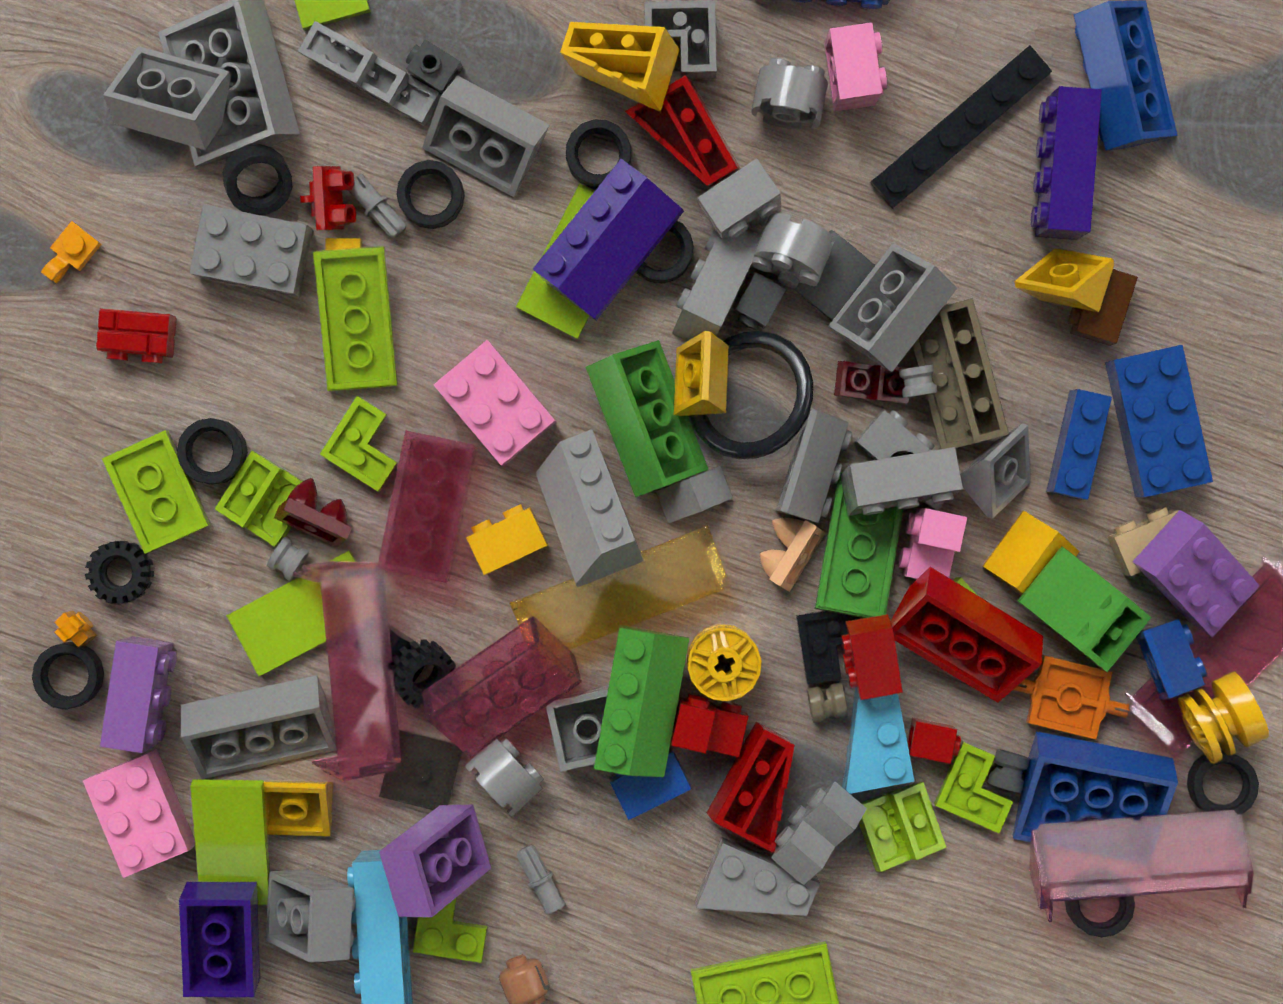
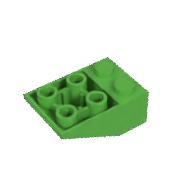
(1084, 609)

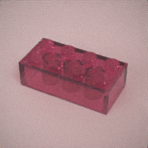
(427, 506)
(501, 686)

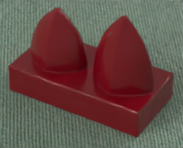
(301, 513)

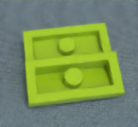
(256, 496)
(900, 827)

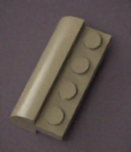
(967, 397)

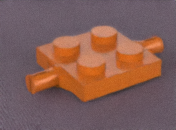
(1070, 697)

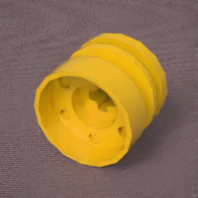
(732, 643)
(1228, 714)

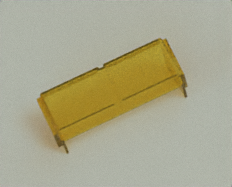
(665, 580)

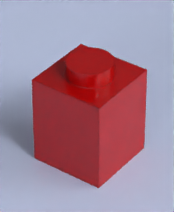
(933, 740)

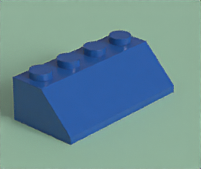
(1126, 65)

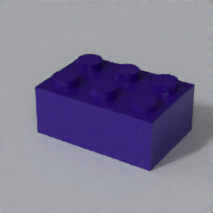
(219, 939)

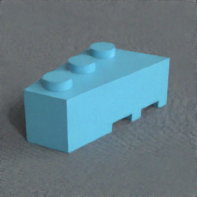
(876, 746)

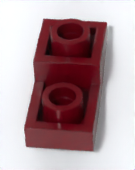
(869, 382)

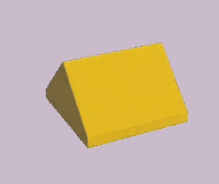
(1068, 279)
(701, 376)
(1025, 552)
(298, 807)

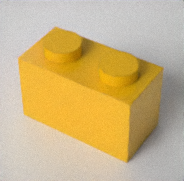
(507, 539)

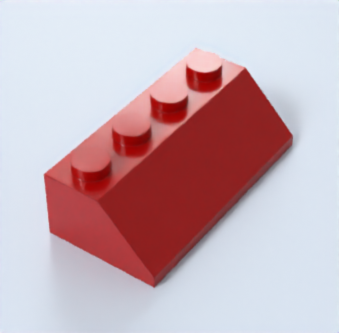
(966, 635)

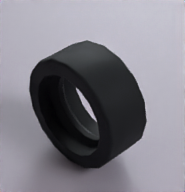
(580, 134)
(252, 155)
(404, 189)
(682, 264)
(186, 443)
(45, 690)
(1249, 788)
(1102, 929)

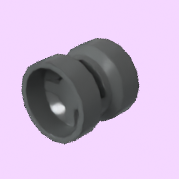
(1009, 770)

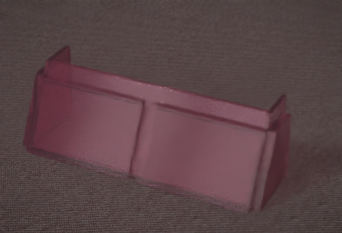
(1243, 645)
(358, 668)
(1140, 857)

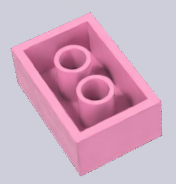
(494, 403)
(139, 813)

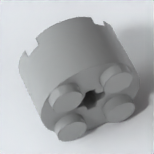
(790, 94)
(793, 250)
(505, 776)

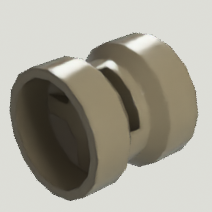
(827, 702)

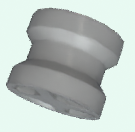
(917, 380)
(287, 558)

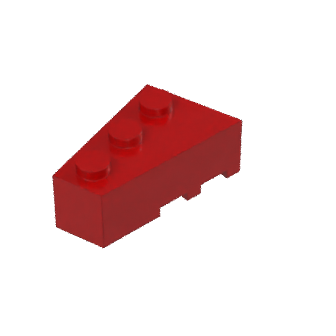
(688, 132)
(755, 787)

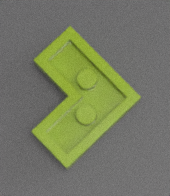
(351, 447)
(964, 793)
(449, 938)

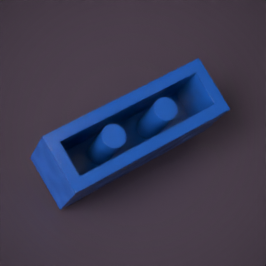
(1079, 444)

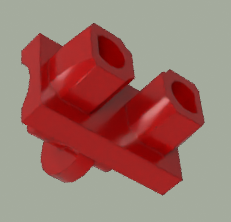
(327, 198)

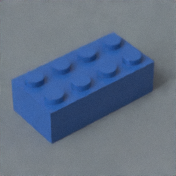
(1159, 421)

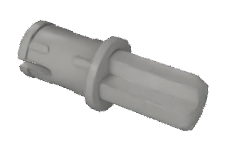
(377, 207)
(540, 879)

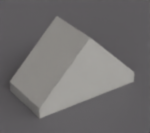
(694, 494)

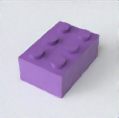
(1196, 573)
(138, 694)
(435, 860)

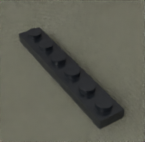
(961, 127)

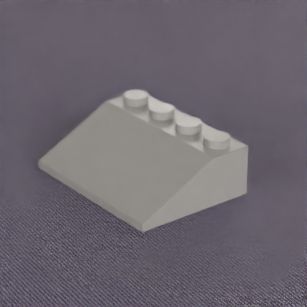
(241, 41)

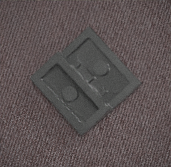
(839, 280)

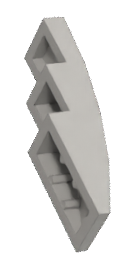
(369, 73)

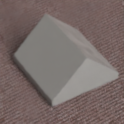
(999, 472)

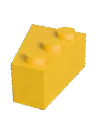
(623, 58)

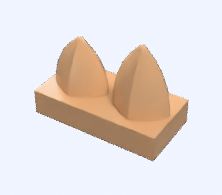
(802, 540)

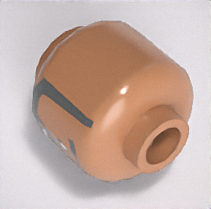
(524, 981)

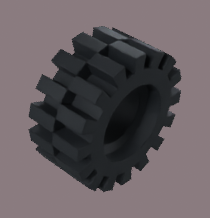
(98, 572)
(411, 662)

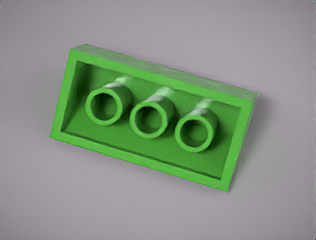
(638, 405)
(641, 702)

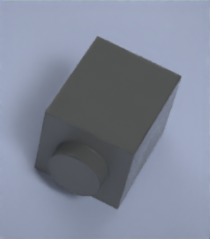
(759, 302)

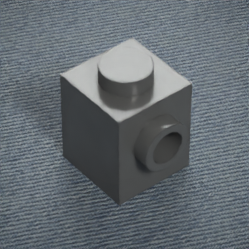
(433, 66)

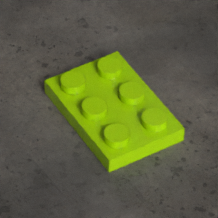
(156, 492)

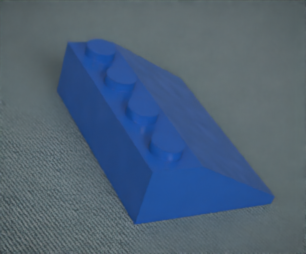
(1090, 782)

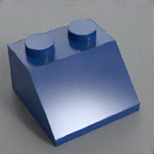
(1171, 659)

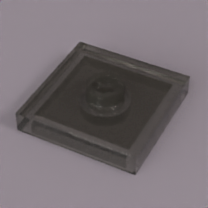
(425, 773)

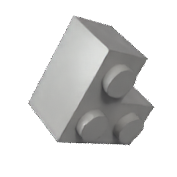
(693, 28)
(741, 199)
(817, 831)

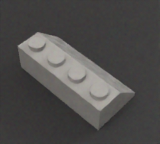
(587, 510)
(257, 727)

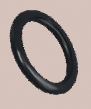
(798, 416)

